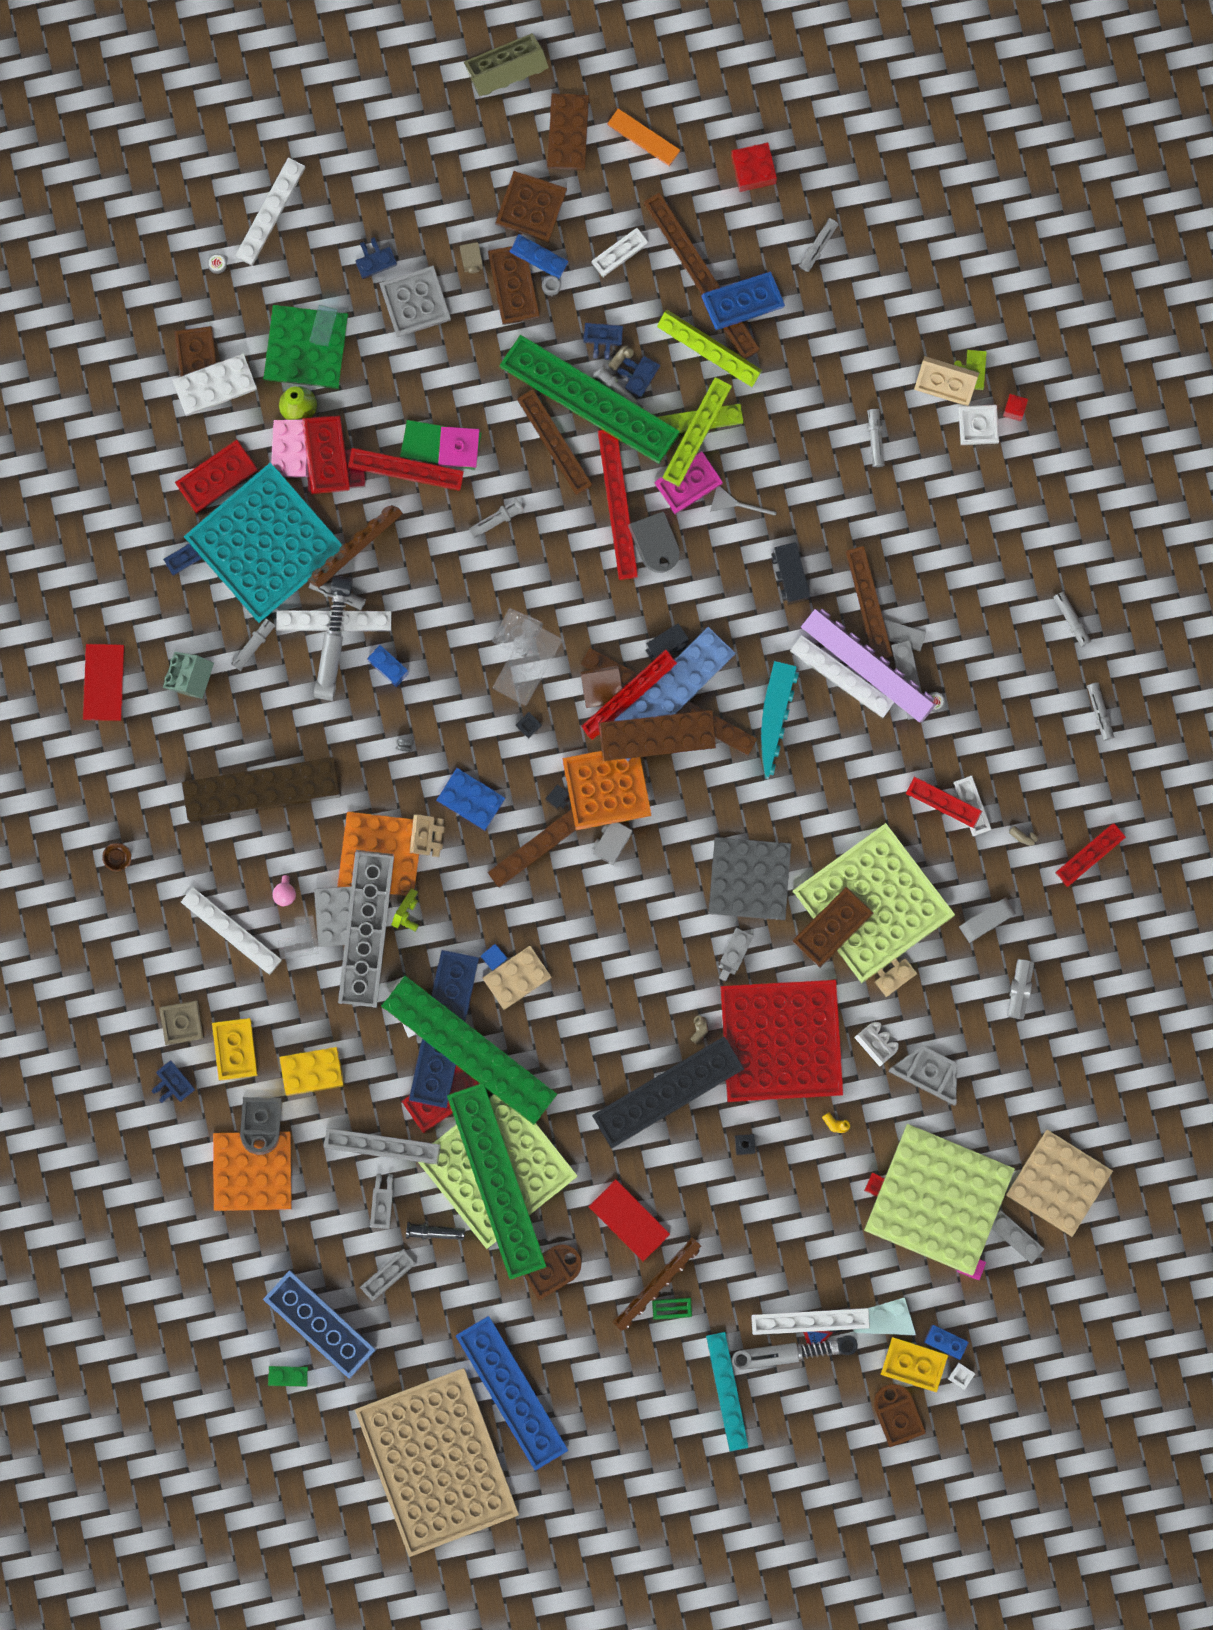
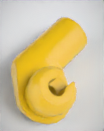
(836, 1125)

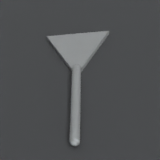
(723, 500)

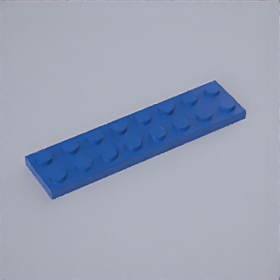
(511, 1393)

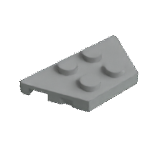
(929, 1072)

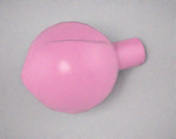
(284, 893)

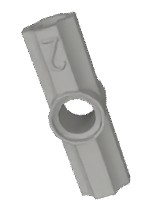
(1020, 989)

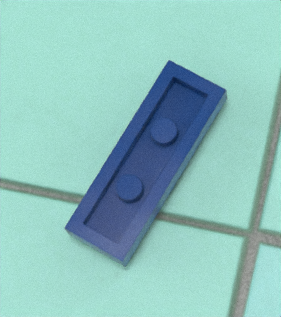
(538, 256)

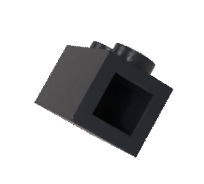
(670, 640)

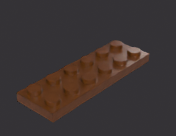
(657, 735)

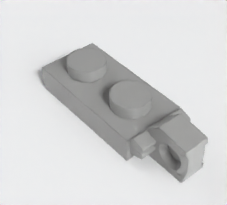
(734, 953)

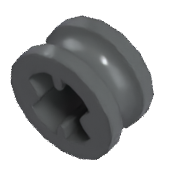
(404, 745)

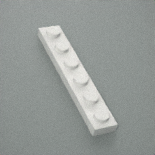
(270, 211)
(319, 621)
(842, 676)
(231, 931)
(810, 1321)

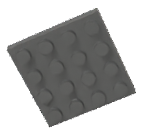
(749, 878)

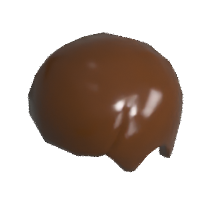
(116, 856)

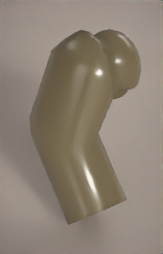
(624, 352)
(1021, 837)
(701, 1029)

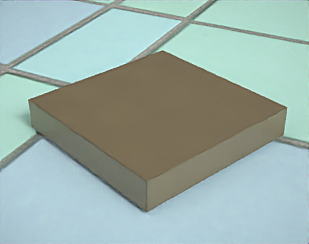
(181, 1023)

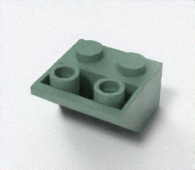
(188, 674)

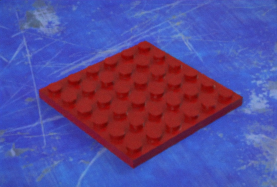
(783, 1040)

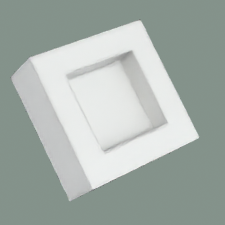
(961, 1376)

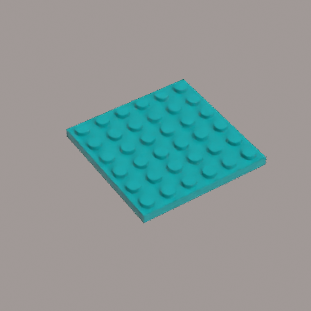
(263, 542)

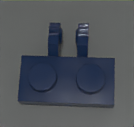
(375, 262)
(603, 335)
(641, 377)
(175, 1081)

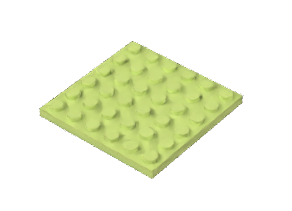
(891, 887)
(535, 1161)
(939, 1199)

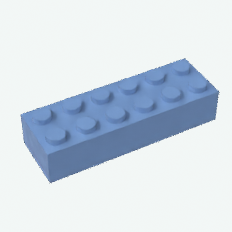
(319, 1324)

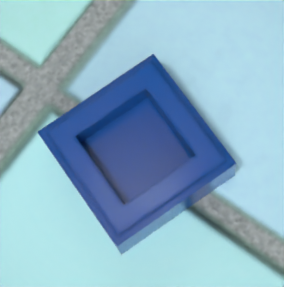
(493, 957)

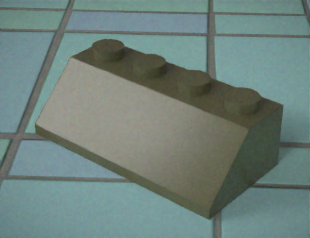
(506, 65)

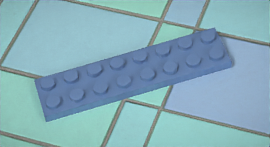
(693, 670)

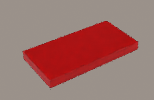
(325, 454)
(216, 476)
(103, 682)
(429, 1116)
(629, 1220)

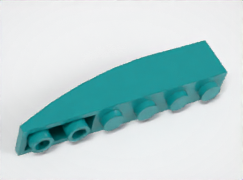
(774, 712)

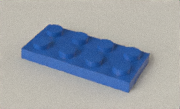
(743, 300)

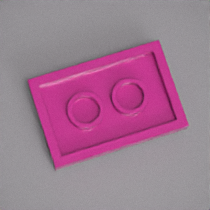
(697, 483)

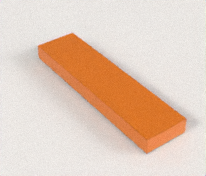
(643, 137)

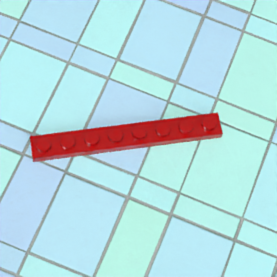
(617, 506)

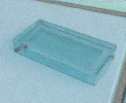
(323, 325)

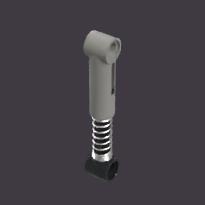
(332, 642)
(792, 1353)

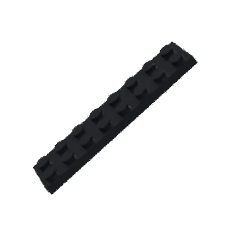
(668, 1092)

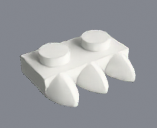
(876, 1043)

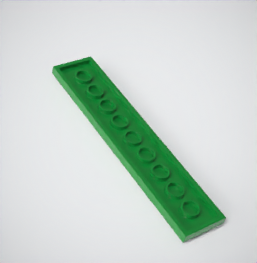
(589, 399)
(469, 1050)
(496, 1181)

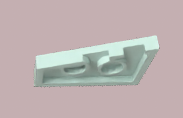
(889, 1319)

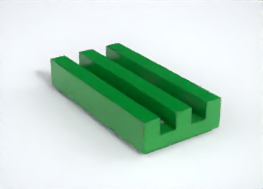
(688, 1307)

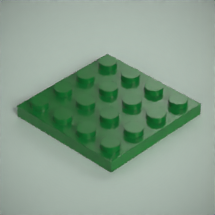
(295, 359)

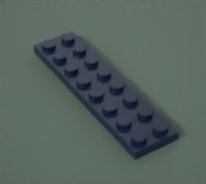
(452, 989)

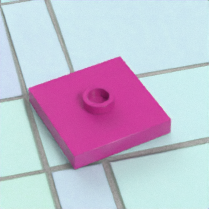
(458, 447)

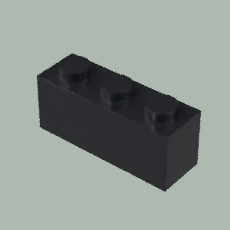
(790, 573)

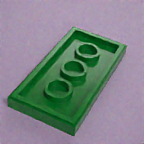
(422, 442)

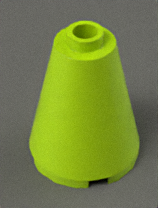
(297, 403)

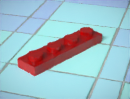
(944, 802)
(1090, 855)

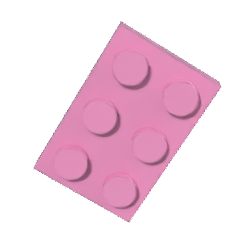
(289, 448)

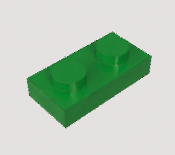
(288, 1376)

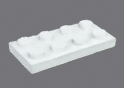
(214, 384)

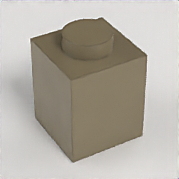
(471, 257)

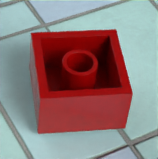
(753, 167)

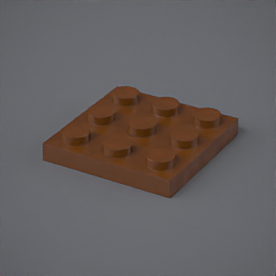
(531, 206)

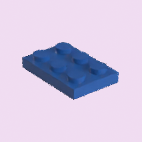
(470, 799)

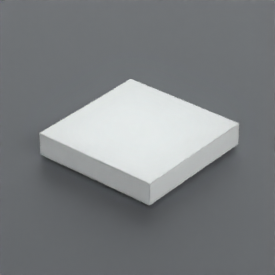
(978, 425)

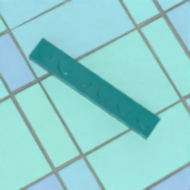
(727, 1391)

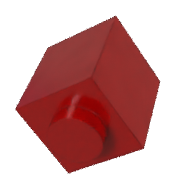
(1015, 407)

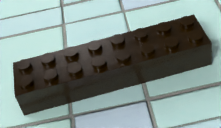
(261, 789)

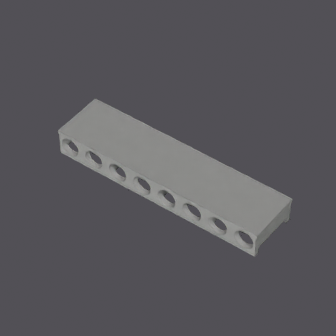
(366, 928)

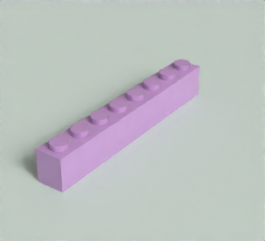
(869, 665)

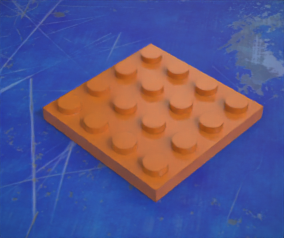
(605, 790)
(380, 835)
(250, 1179)

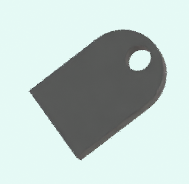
(655, 541)
(260, 1122)

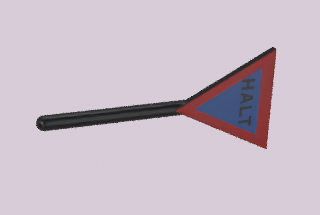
(818, 1336)

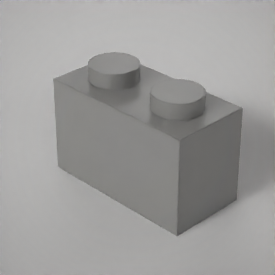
(612, 842)

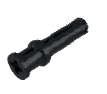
(424, 1231)

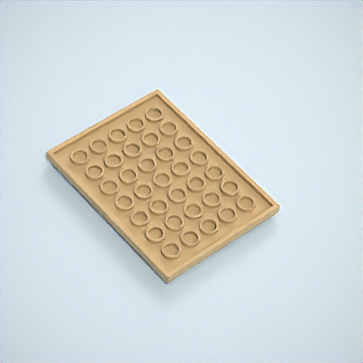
(436, 1462)

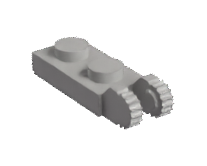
(382, 1203)

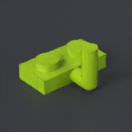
(975, 362)
(402, 914)

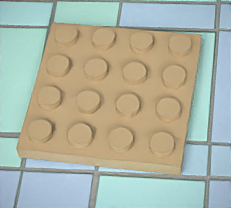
(1059, 1183)

